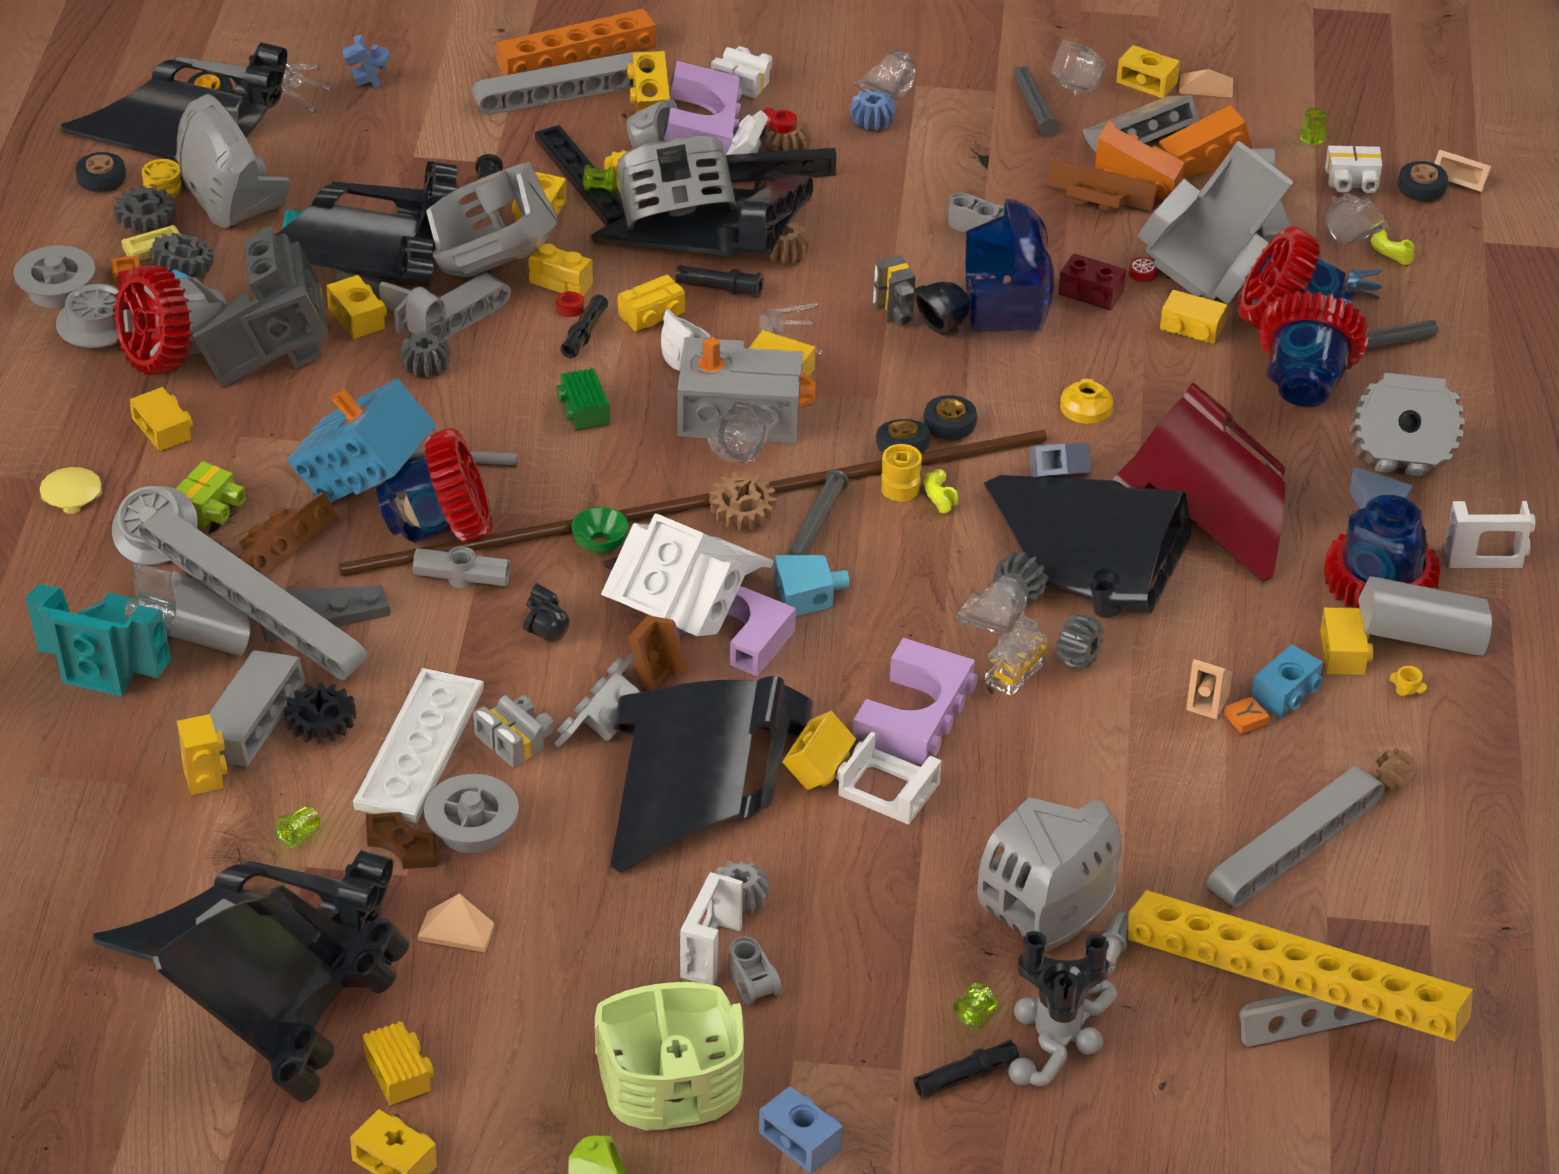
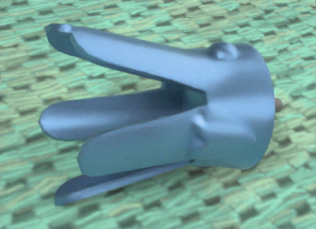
(1357, 284)

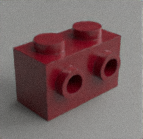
(1092, 281)

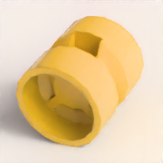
(901, 472)

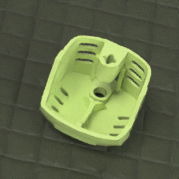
(667, 1055)

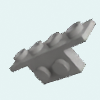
(601, 709)

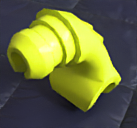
(1399, 251)
(940, 496)

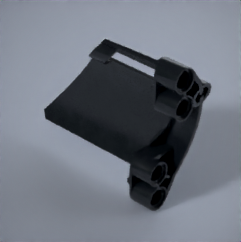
(152, 113)
(373, 240)
(694, 757)
(348, 902)
(274, 986)

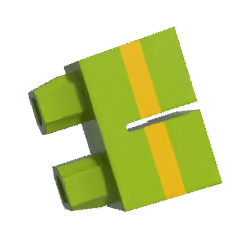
(210, 492)

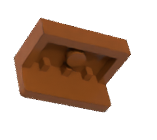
(656, 651)

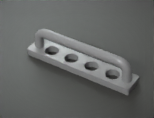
(1258, 1014)

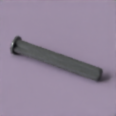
(1047, 124)
(1402, 333)
(835, 482)

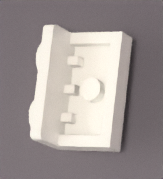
(747, 136)

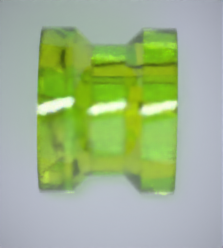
(975, 1005)

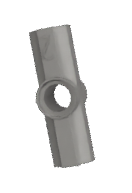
(461, 567)

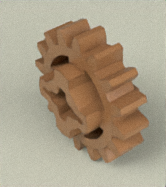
(742, 500)

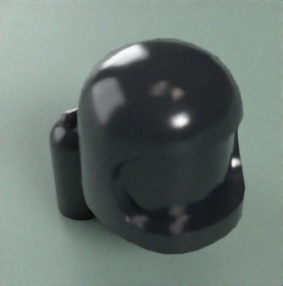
(545, 616)

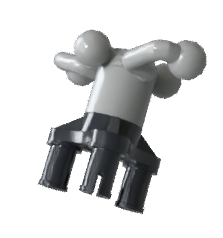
(1061, 1004)

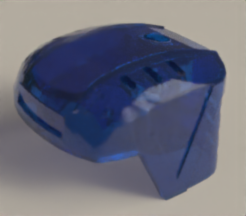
(1011, 247)

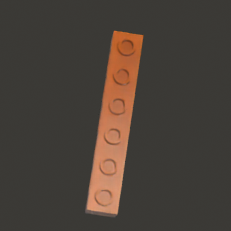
(577, 42)

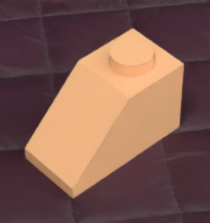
(1208, 689)

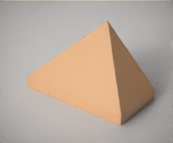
(1206, 83)
(1463, 170)
(457, 925)

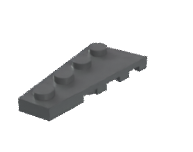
(341, 604)

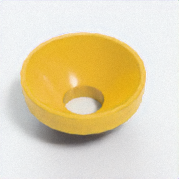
(1086, 407)

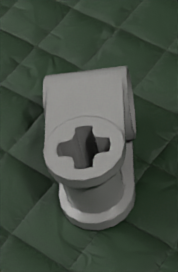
(752, 970)

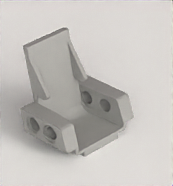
(1210, 235)

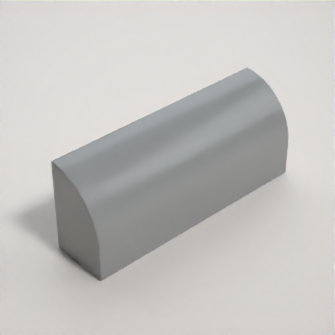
(1150, 120)
(1425, 616)
(255, 703)

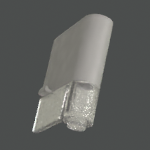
(190, 610)

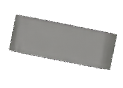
(970, 211)

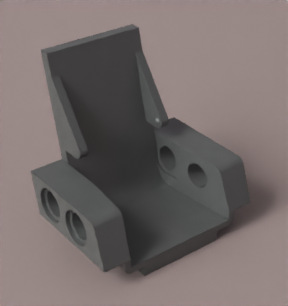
(280, 321)

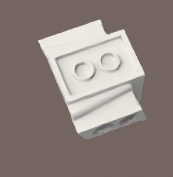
(680, 574)

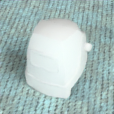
(673, 336)

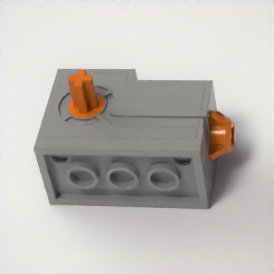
(724, 372)

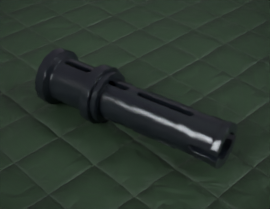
(732, 281)

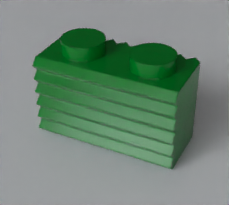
(583, 399)

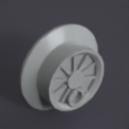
(53, 274)
(88, 317)
(138, 508)
(471, 811)

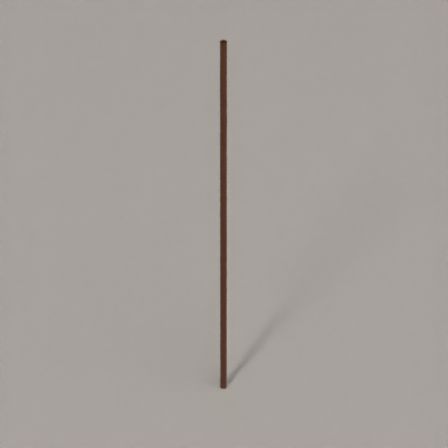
(690, 502)

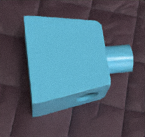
(807, 582)

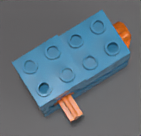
(361, 441)

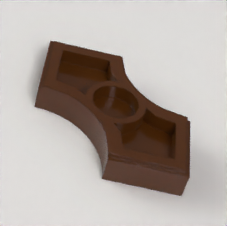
(411, 846)

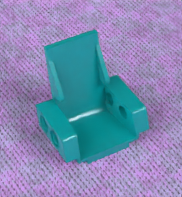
(98, 644)

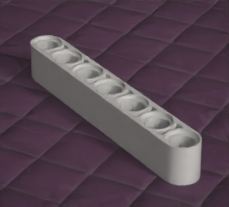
(554, 84)
(1295, 836)

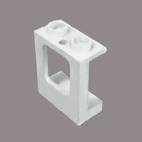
(1464, 535)
(920, 786)
(699, 941)

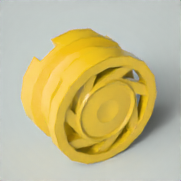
(164, 175)

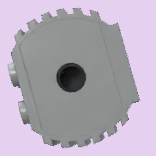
(1407, 424)

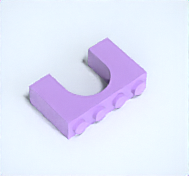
(711, 90)
(765, 630)
(918, 733)

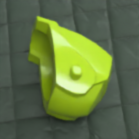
(596, 1156)

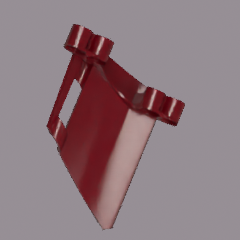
(1225, 484)

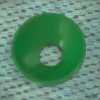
(600, 523)

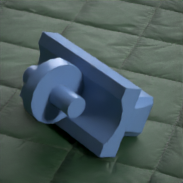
(371, 60)

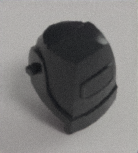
(943, 306)

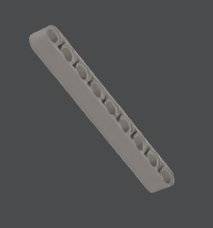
(253, 593)

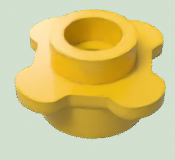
(1408, 681)

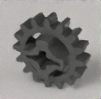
(144, 208)
(182, 253)

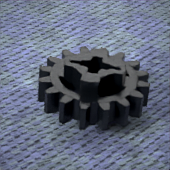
(320, 712)

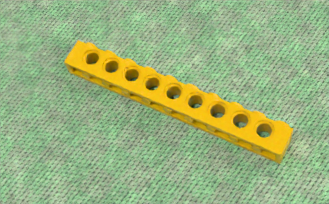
(1301, 965)

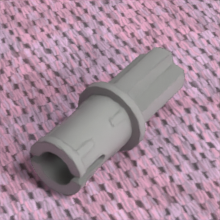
(1116, 936)

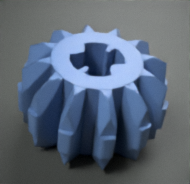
(872, 110)

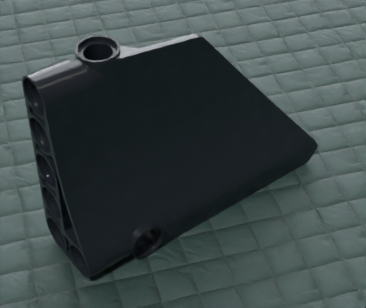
(716, 228)

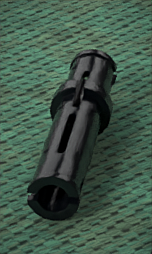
(573, 343)
(978, 1064)

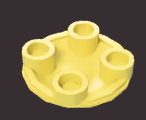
(70, 488)

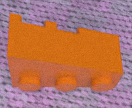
(1207, 141)
(1129, 157)

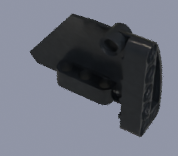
(1098, 536)

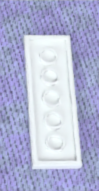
(419, 744)

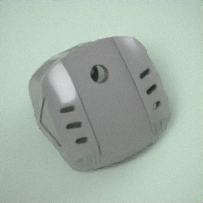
(222, 167)
(675, 175)
(473, 252)
(1054, 891)

